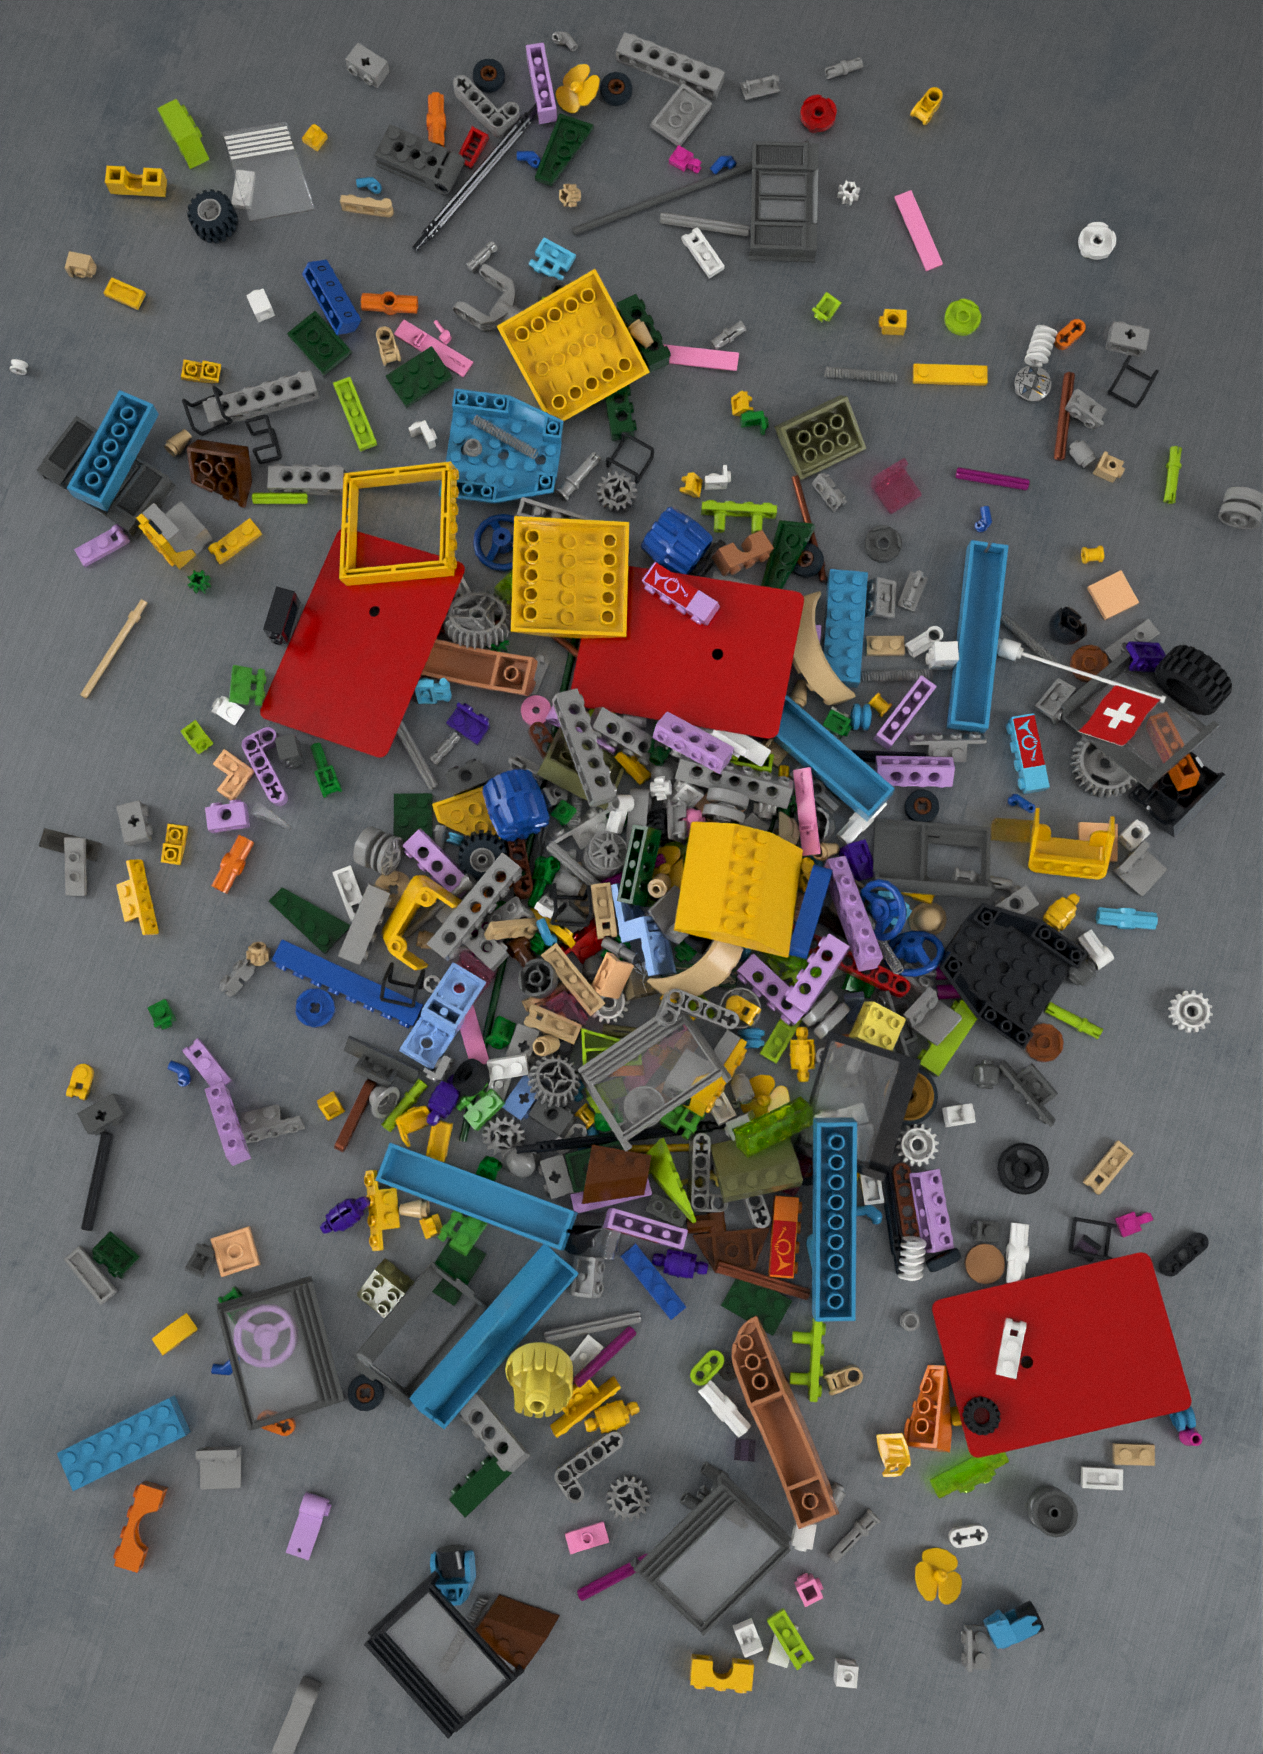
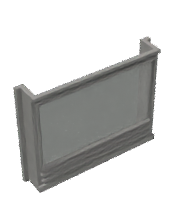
(650, 1074)

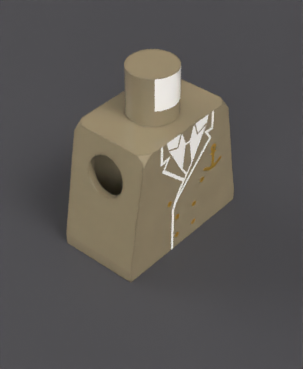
(637, 984)

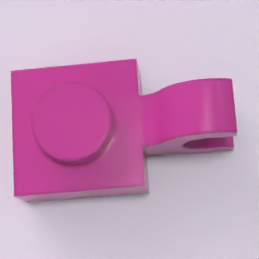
(684, 159)
(1130, 1223)

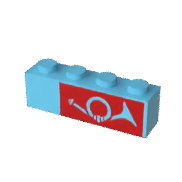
(1027, 753)

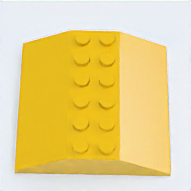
(573, 347)
(569, 577)
(739, 887)

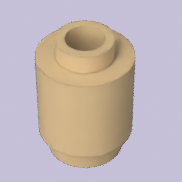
(659, 885)
(546, 1045)

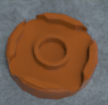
(1089, 660)
(1045, 1043)

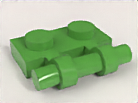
(241, 682)
(483, 1109)
(676, 1119)
(466, 1236)

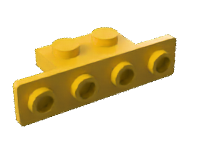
(136, 898)
(382, 1210)
(583, 1402)

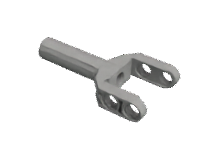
(504, 308)

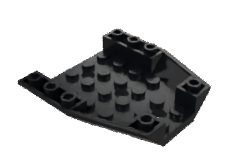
(1032, 956)

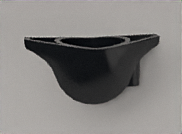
(581, 1238)

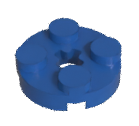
(303, 1007)

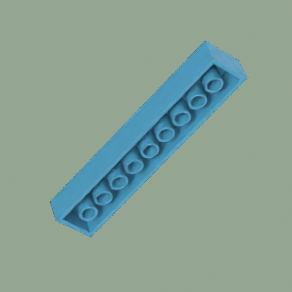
(834, 1219)

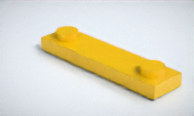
(950, 374)

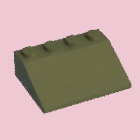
(821, 436)
(560, 768)
(759, 1174)

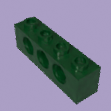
(634, 306)
(624, 409)
(639, 865)

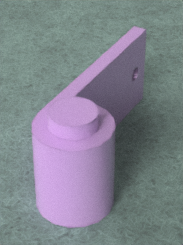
(308, 1524)

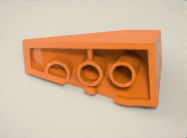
(931, 1417)

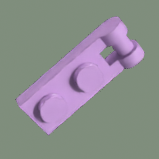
(102, 545)
(206, 1064)

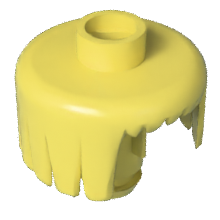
(540, 1378)

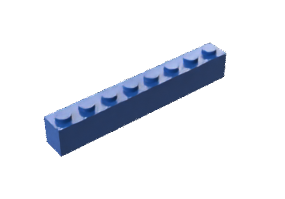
(345, 982)

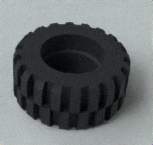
(1193, 680)

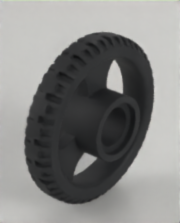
(1017, 1185)

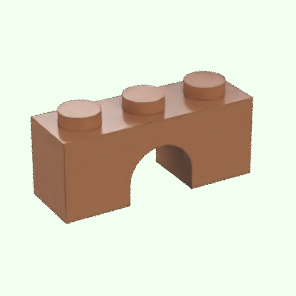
(731, 560)

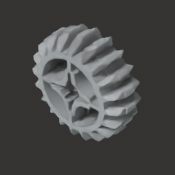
(538, 1079)

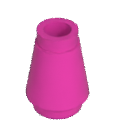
(1187, 1435)

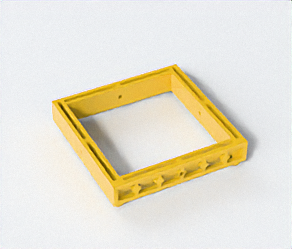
(393, 476)

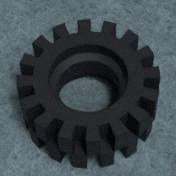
(658, 821)
(994, 1415)

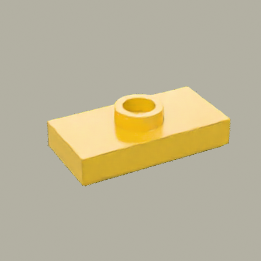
(124, 293)
(633, 768)
(439, 1140)

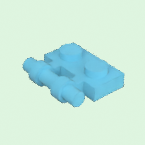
(555, 255)
(429, 692)

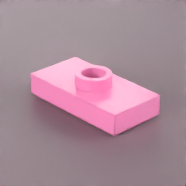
(587, 1537)

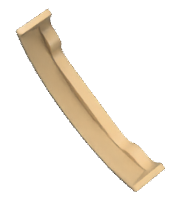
(812, 662)
(705, 974)

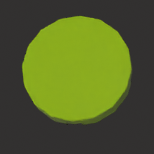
(962, 317)

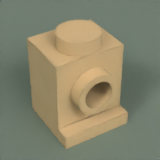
(80, 265)
(1104, 470)

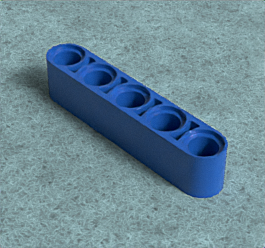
(810, 911)

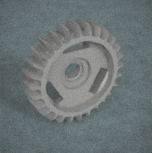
(481, 631)
(1089, 765)

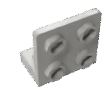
(1140, 869)
(664, 915)
(931, 1017)
(219, 1467)

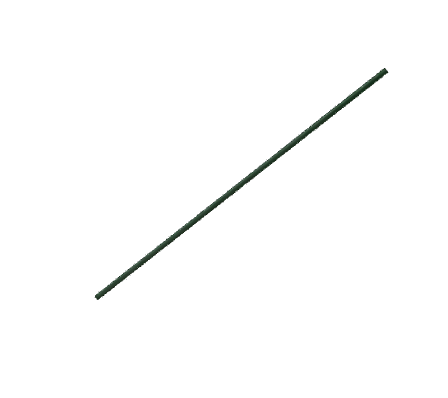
(529, 844)

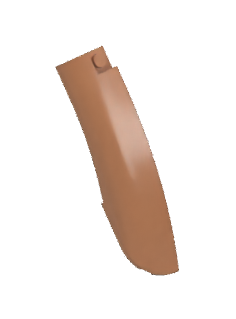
(481, 668)
(782, 1426)

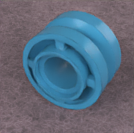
(861, 717)
(752, 1036)
(1183, 1419)

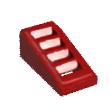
(474, 132)

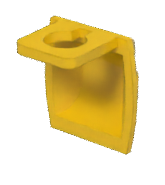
(411, 1121)
(894, 1453)

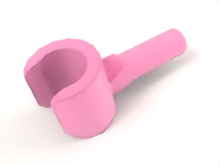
(445, 336)

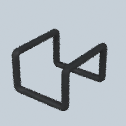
(1125, 365)
(217, 392)
(272, 435)
(609, 461)
(553, 894)
(419, 985)
(1109, 1225)

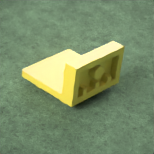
(877, 1025)

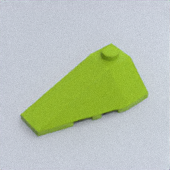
(667, 1178)

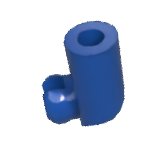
(529, 156)
(723, 161)
(986, 520)
(1021, 802)
(182, 1072)
(220, 1369)

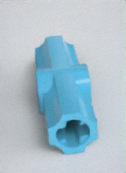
(1126, 918)

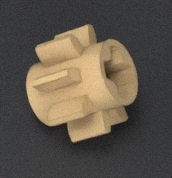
(570, 195)
(258, 953)

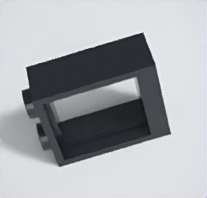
(281, 616)

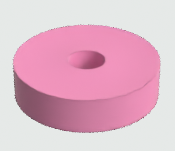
(535, 702)

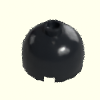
(1067, 627)

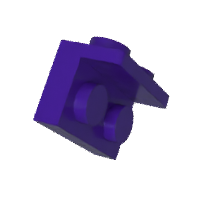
(1145, 655)
(468, 723)
(859, 859)

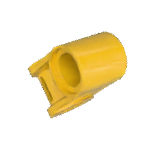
(926, 107)

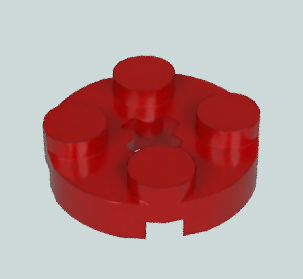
(818, 123)

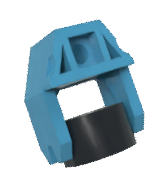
(454, 1558)
(1013, 1625)

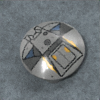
(1032, 383)

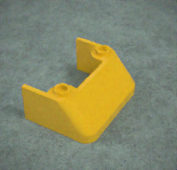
(1070, 856)
(419, 892)

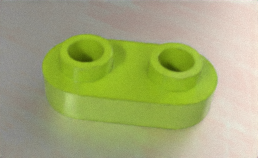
(708, 1368)

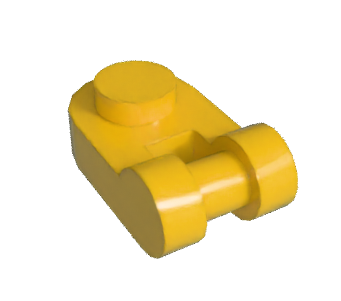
(739, 1005)
(81, 1074)

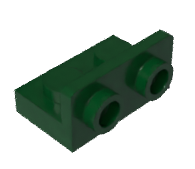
(114, 1255)

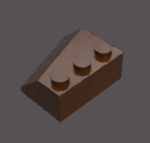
(221, 469)
(615, 1174)
(515, 1629)

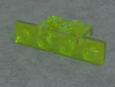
(968, 1474)

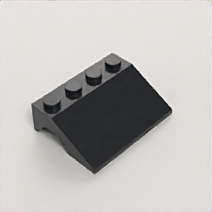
(1176, 809)

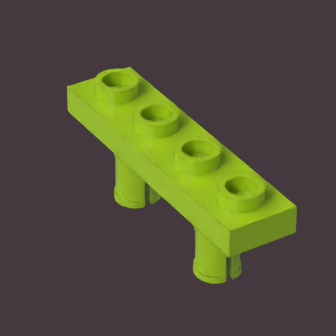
(732, 509)
(811, 1378)

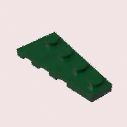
(562, 146)
(788, 546)
(316, 924)

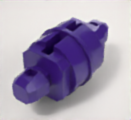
(442, 1101)
(342, 1211)
(680, 1263)

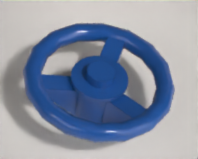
(501, 542)
(885, 909)
(911, 951)

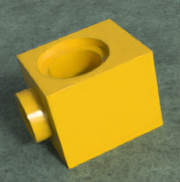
(898, 316)

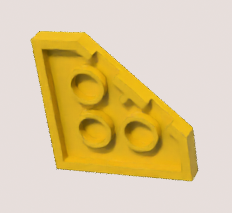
(464, 813)

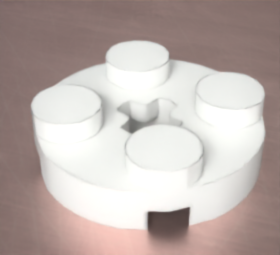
(1091, 249)

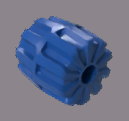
(676, 541)
(515, 804)

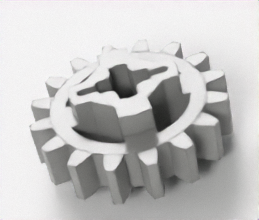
(609, 488)
(506, 1127)
(619, 1496)

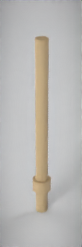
(134, 617)

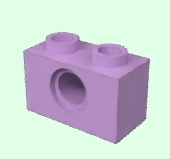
(238, 819)

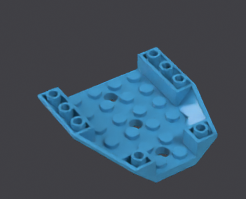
(486, 475)

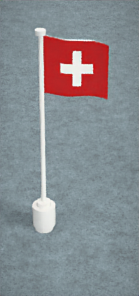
(1118, 712)

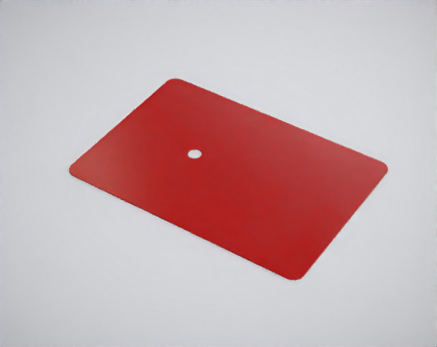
(670, 663)
(356, 672)
(1095, 1350)

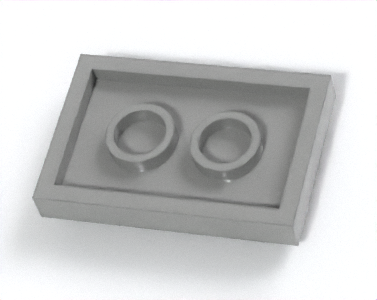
(681, 115)

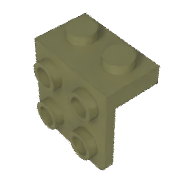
(384, 1288)

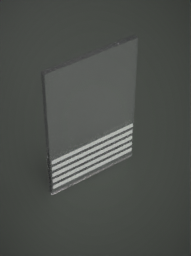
(267, 171)

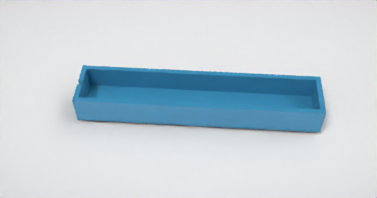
(977, 637)
(831, 761)
(476, 1196)
(493, 1336)

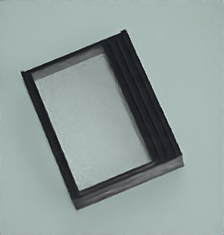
(872, 1089)
(439, 1657)

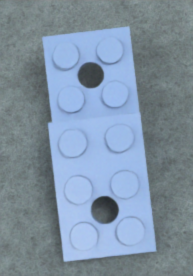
(640, 928)
(442, 1016)

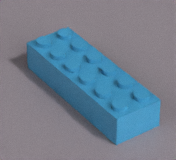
(113, 450)
(845, 624)
(123, 1443)

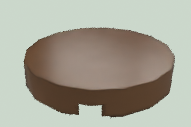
(984, 1263)

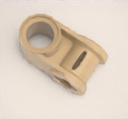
(388, 348)
(841, 1379)

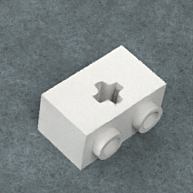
(942, 655)

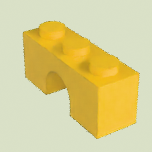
(150, 183)
(737, 1678)

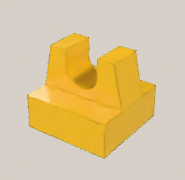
(314, 137)
(740, 403)
(692, 486)
(431, 1225)

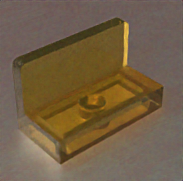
(1011, 830)

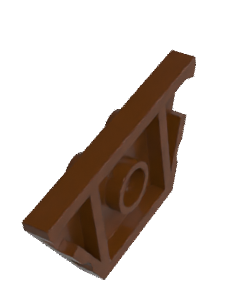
(733, 1247)

